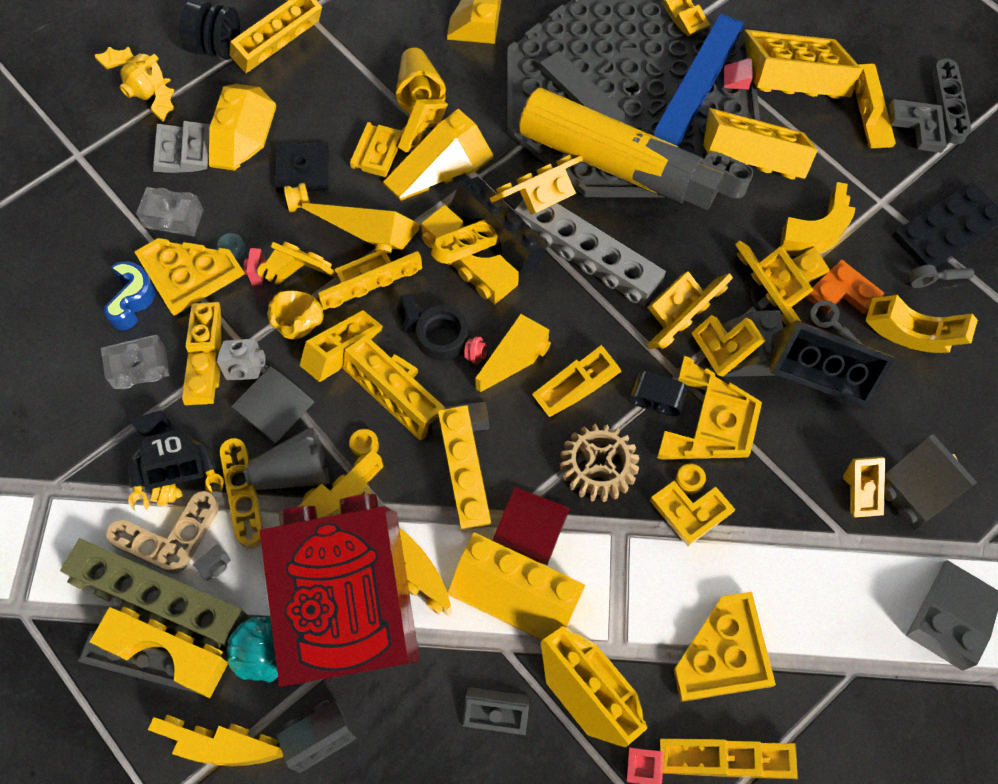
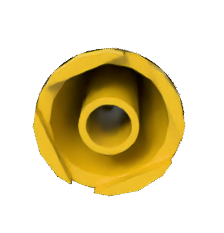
(417, 79)

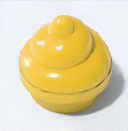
(165, 494)

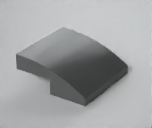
(272, 404)

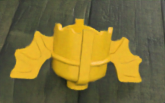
(139, 79)

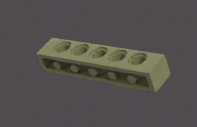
(88, 558)

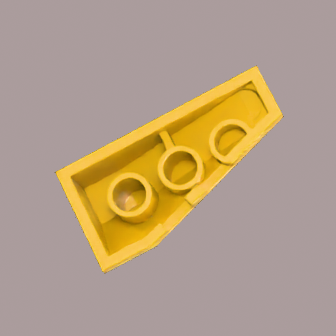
(475, 21)
(444, 153)
(379, 227)

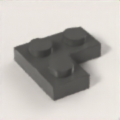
(924, 118)

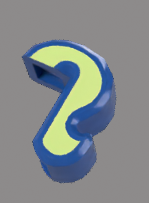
(133, 297)

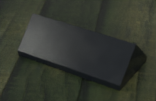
(828, 362)

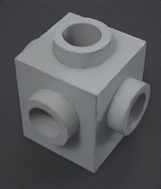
(241, 359)

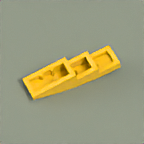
(729, 758)

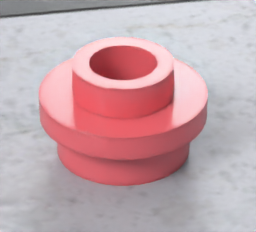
(475, 350)

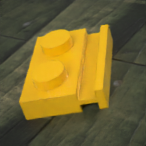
(376, 149)

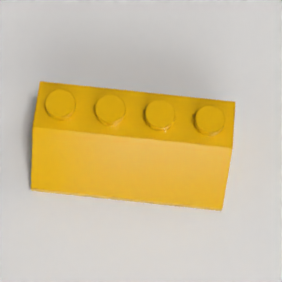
(759, 144)
(514, 588)

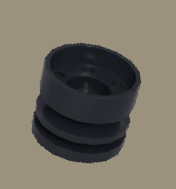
(208, 28)

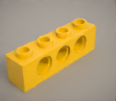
(273, 32)

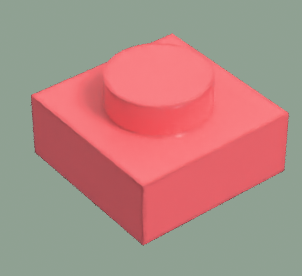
(251, 266)
(645, 766)

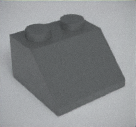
(759, 360)
(315, 736)

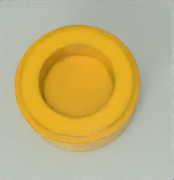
(363, 442)
(690, 478)

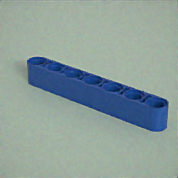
(699, 80)

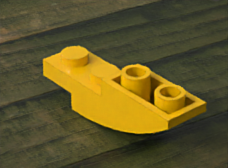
(203, 349)
(345, 486)
(424, 577)
(227, 747)

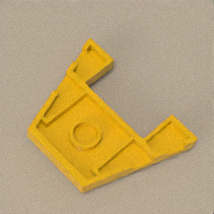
(725, 420)

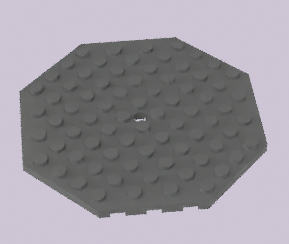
(617, 49)

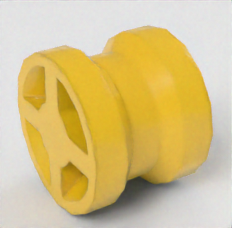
(296, 196)

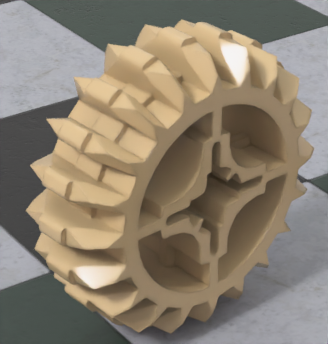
(586, 444)

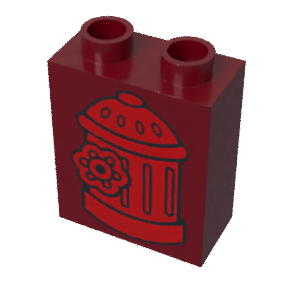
(338, 591)

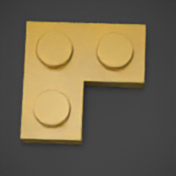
(423, 114)
(727, 349)
(689, 518)

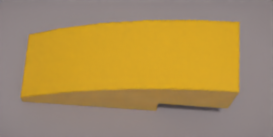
(577, 381)

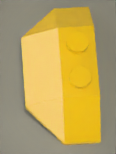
(239, 125)
(591, 688)

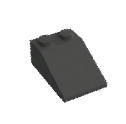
(926, 482)
(956, 617)

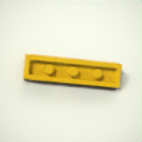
(391, 386)

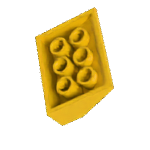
(800, 64)

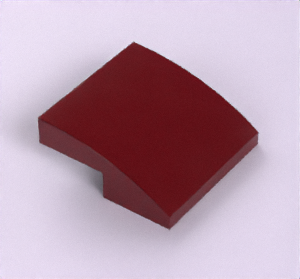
(531, 525)

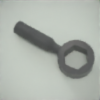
(928, 275)
(841, 330)

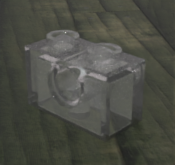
(170, 211)
(120, 358)

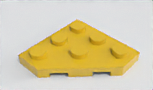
(187, 271)
(726, 653)

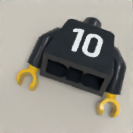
(168, 460)

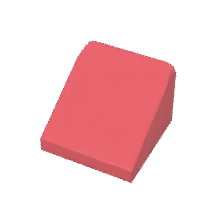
(738, 74)

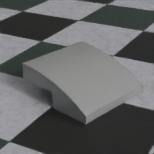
(181, 147)

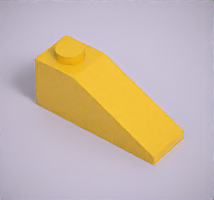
(325, 352)
(515, 352)

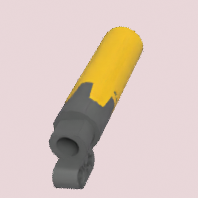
(631, 152)

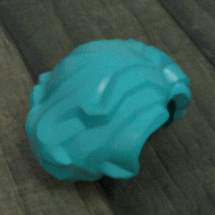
(252, 650)

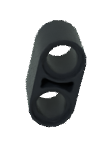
(658, 393)

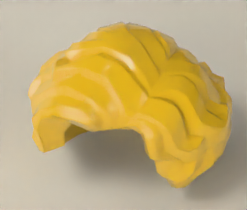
(294, 313)

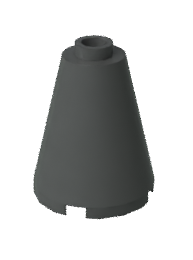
(290, 464)

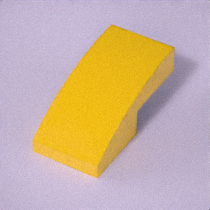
(686, 16)

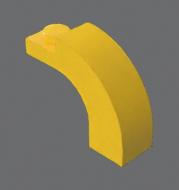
(822, 234)
(908, 328)

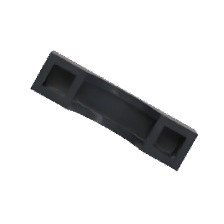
(519, 242)

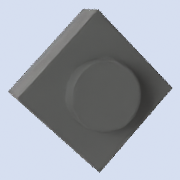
(212, 563)

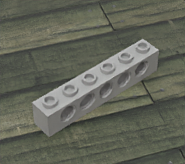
(603, 248)

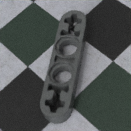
(956, 100)

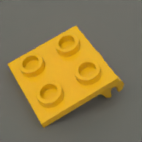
(288, 259)

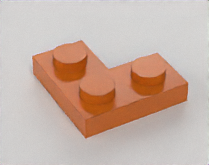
(844, 283)

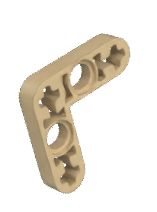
(163, 546)

